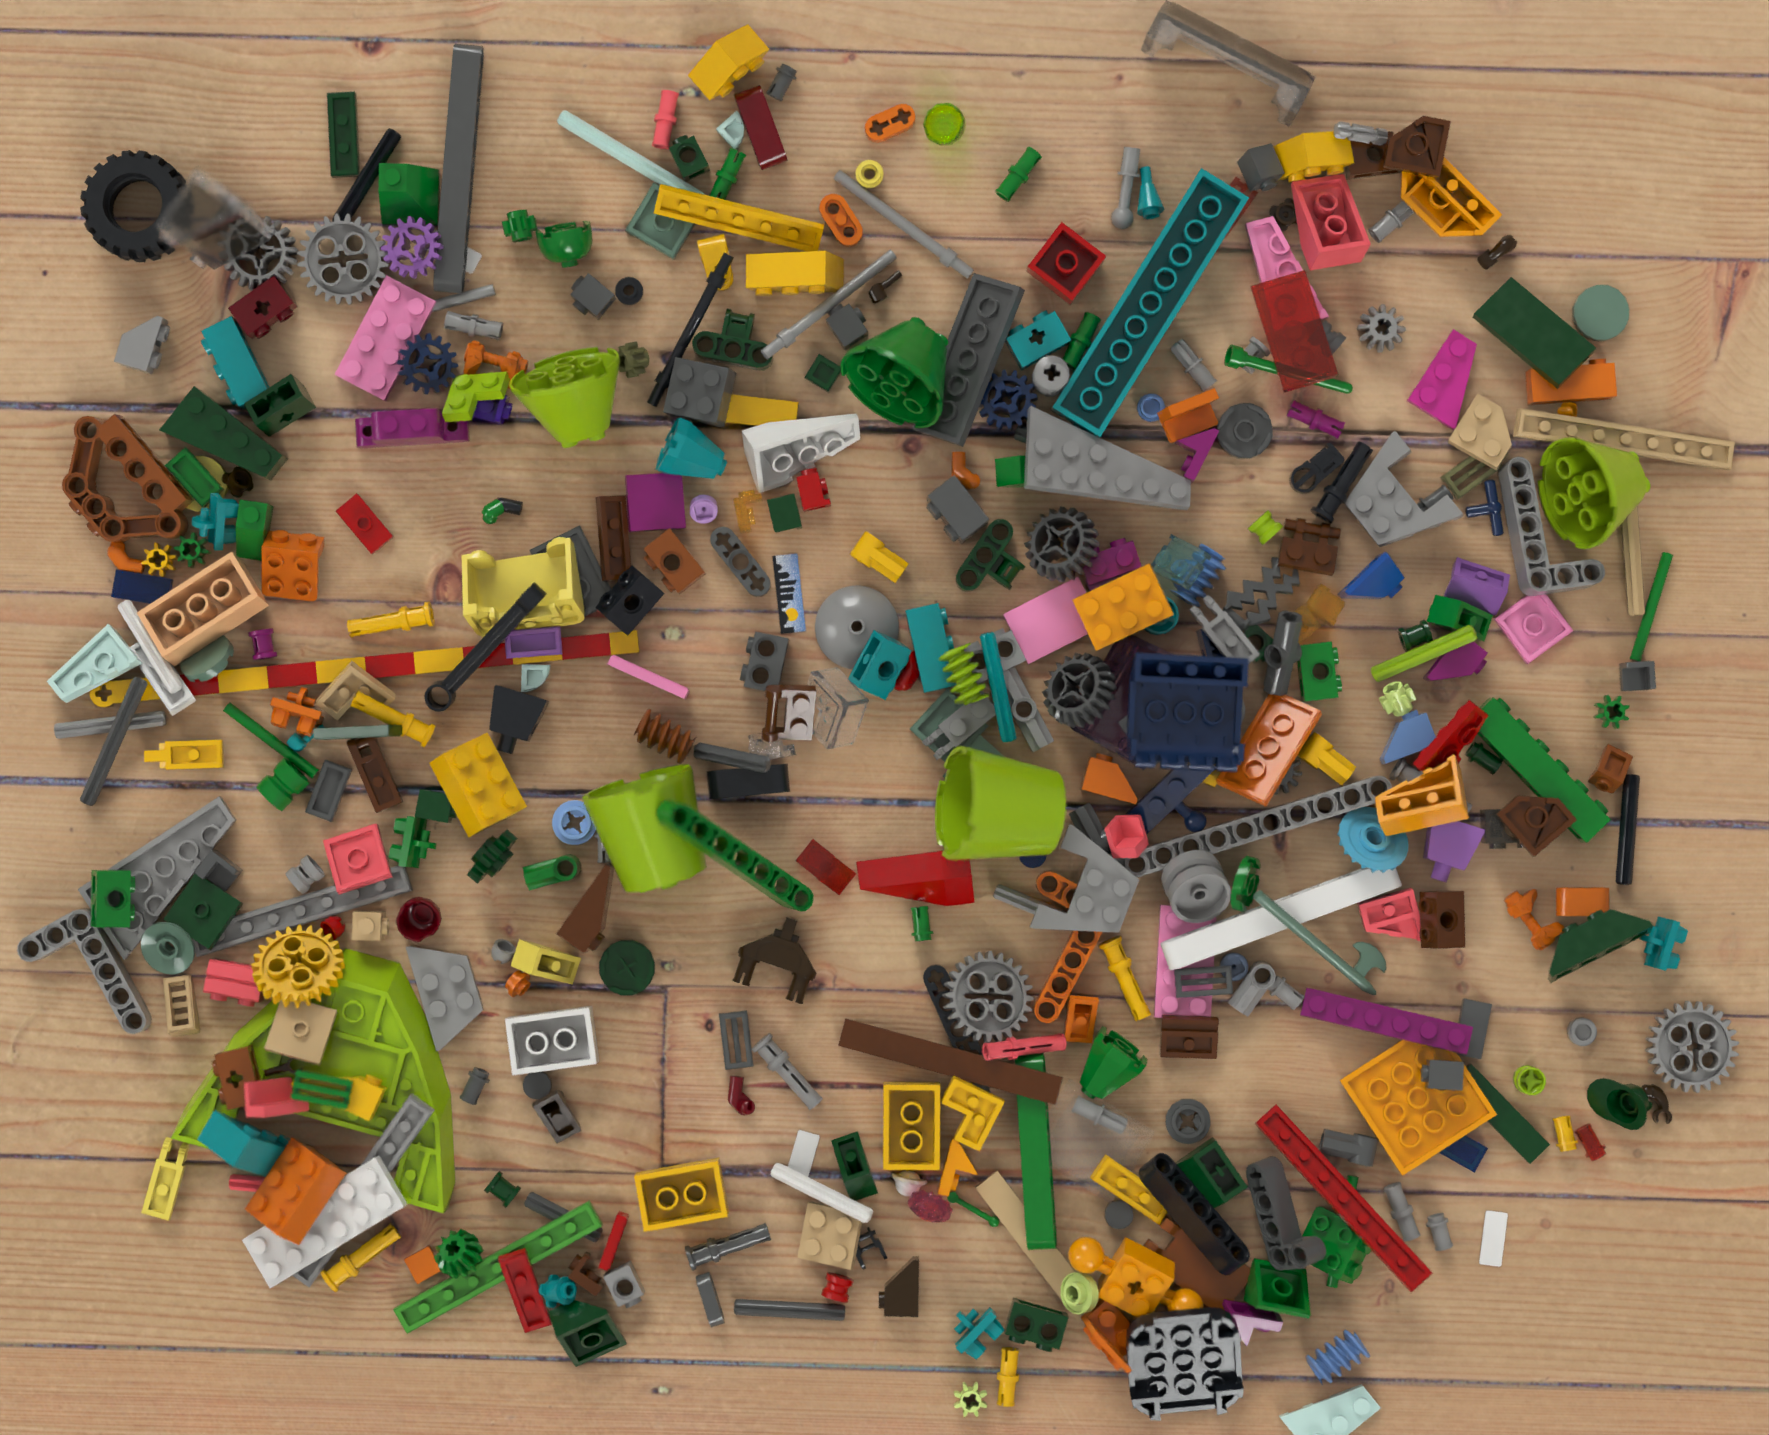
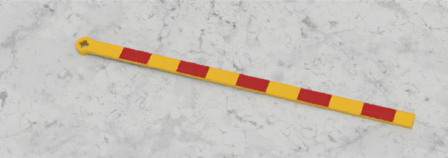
(377, 666)

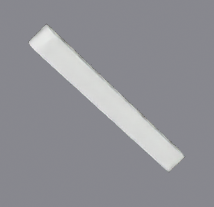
(1260, 923)

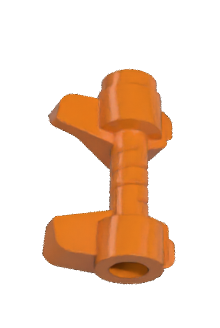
(476, 354)
(1521, 906)

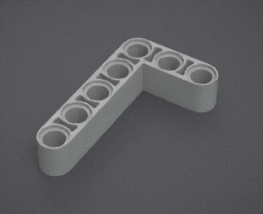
(1535, 539)
(96, 963)

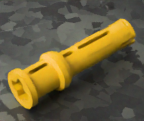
(404, 618)
(410, 726)
(1120, 966)
(350, 1265)

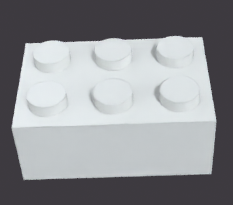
(552, 1040)

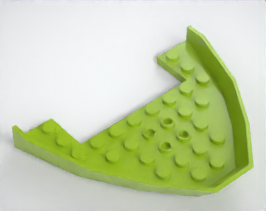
(374, 1033)

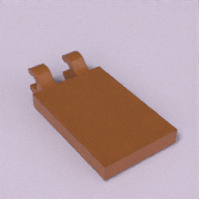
(1196, 1271)

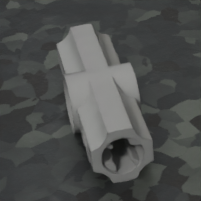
(1033, 726)

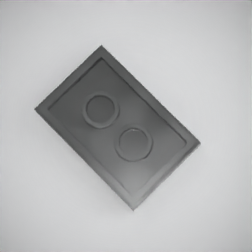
(588, 568)

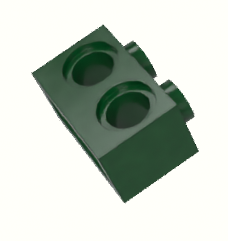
(1038, 1317)

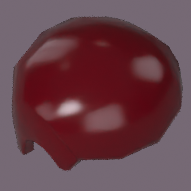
(418, 919)

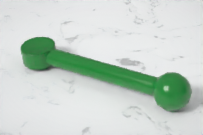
(993, 1221)

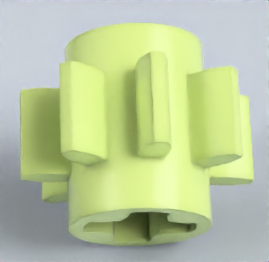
(1397, 698)
(974, 1406)

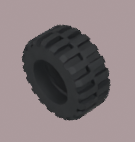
(103, 191)

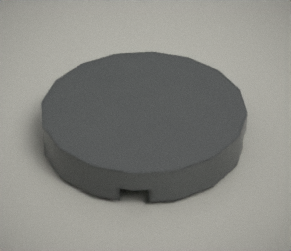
(1244, 430)

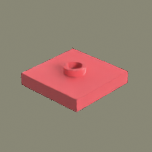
(357, 858)

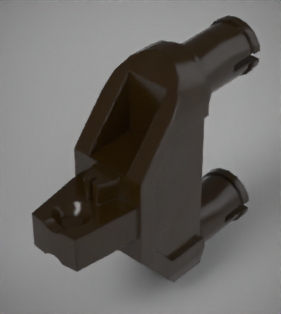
(780, 951)

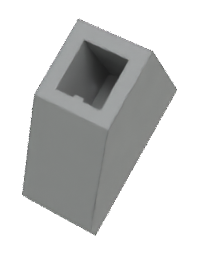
(142, 344)

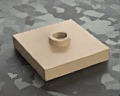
(301, 1031)

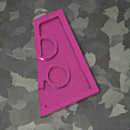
(1445, 380)

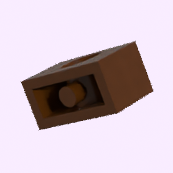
(1365, 167)
(1442, 919)

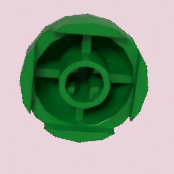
(565, 242)

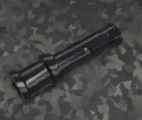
(1336, 492)

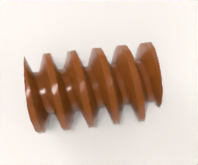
(664, 736)

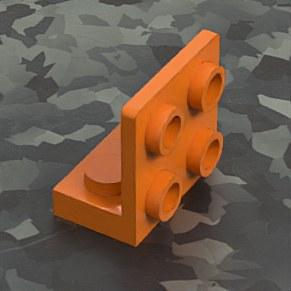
(1107, 1332)

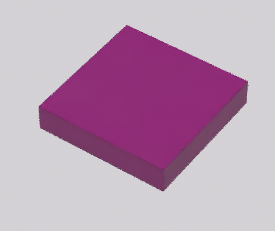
(655, 502)

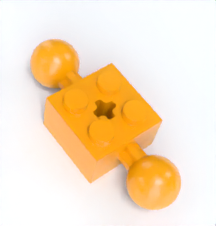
(1133, 1278)

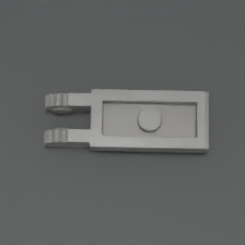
(1224, 632)
(962, 724)

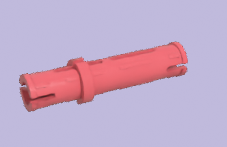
(1012, 1047)

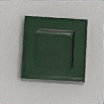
(823, 373)

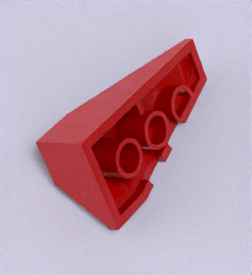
(919, 877)

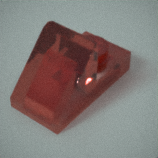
(825, 867)

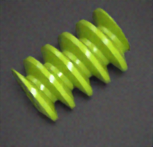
(963, 675)

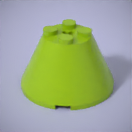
(571, 393)
(1589, 489)

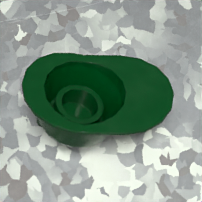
(1619, 1103)

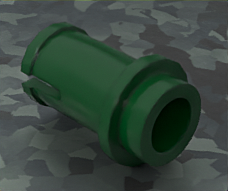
(1483, 757)

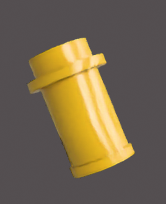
(1564, 1133)

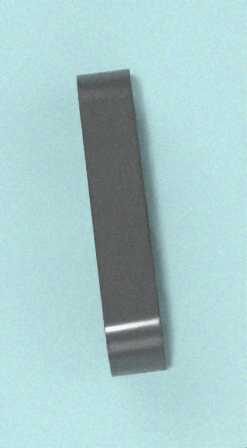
(733, 540)

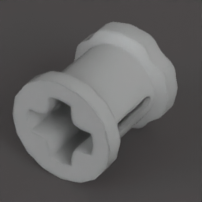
(1255, 349)

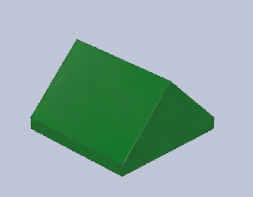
(1278, 1289)

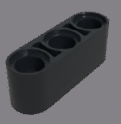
(747, 782)

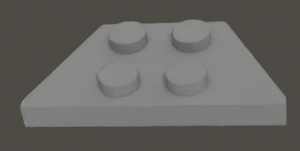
(446, 991)

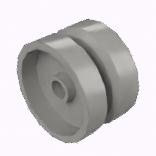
(1196, 886)

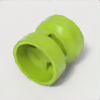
(1534, 1081)

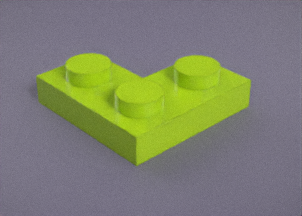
(471, 388)

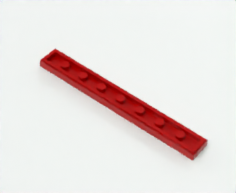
(1343, 1198)

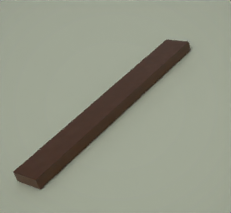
(950, 1061)

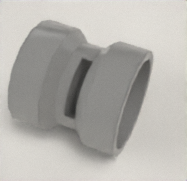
(305, 874)

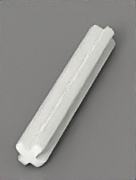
(161, 666)
(821, 1192)

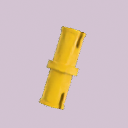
(1007, 1376)

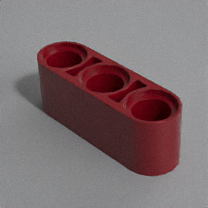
(760, 127)

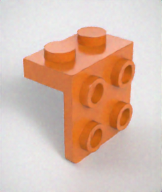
(291, 565)

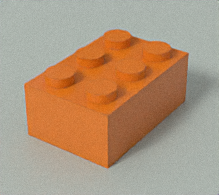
(295, 1191)

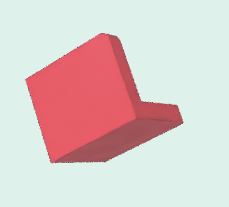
(1126, 836)

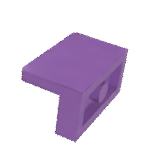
(1477, 585)

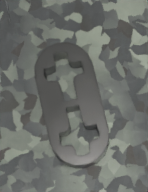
(710, 1299)

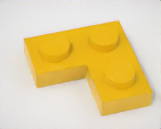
(979, 1109)

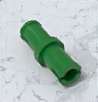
(1018, 174)
(727, 175)
(1081, 340)

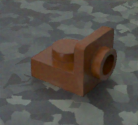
(586, 1279)

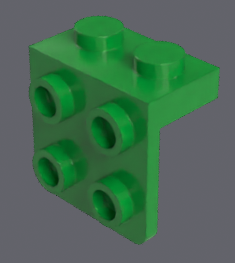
(1343, 1246)

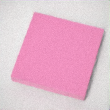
(1533, 626)

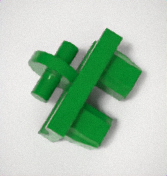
(414, 841)

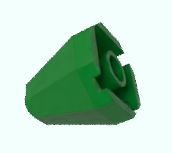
(1110, 1064)

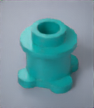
(558, 1290)

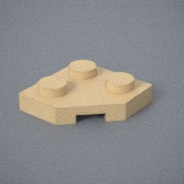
(1483, 433)

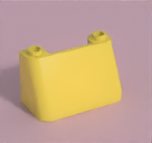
(494, 587)

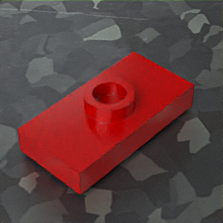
(364, 523)

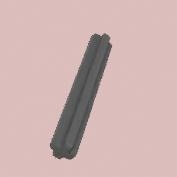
(789, 1309)

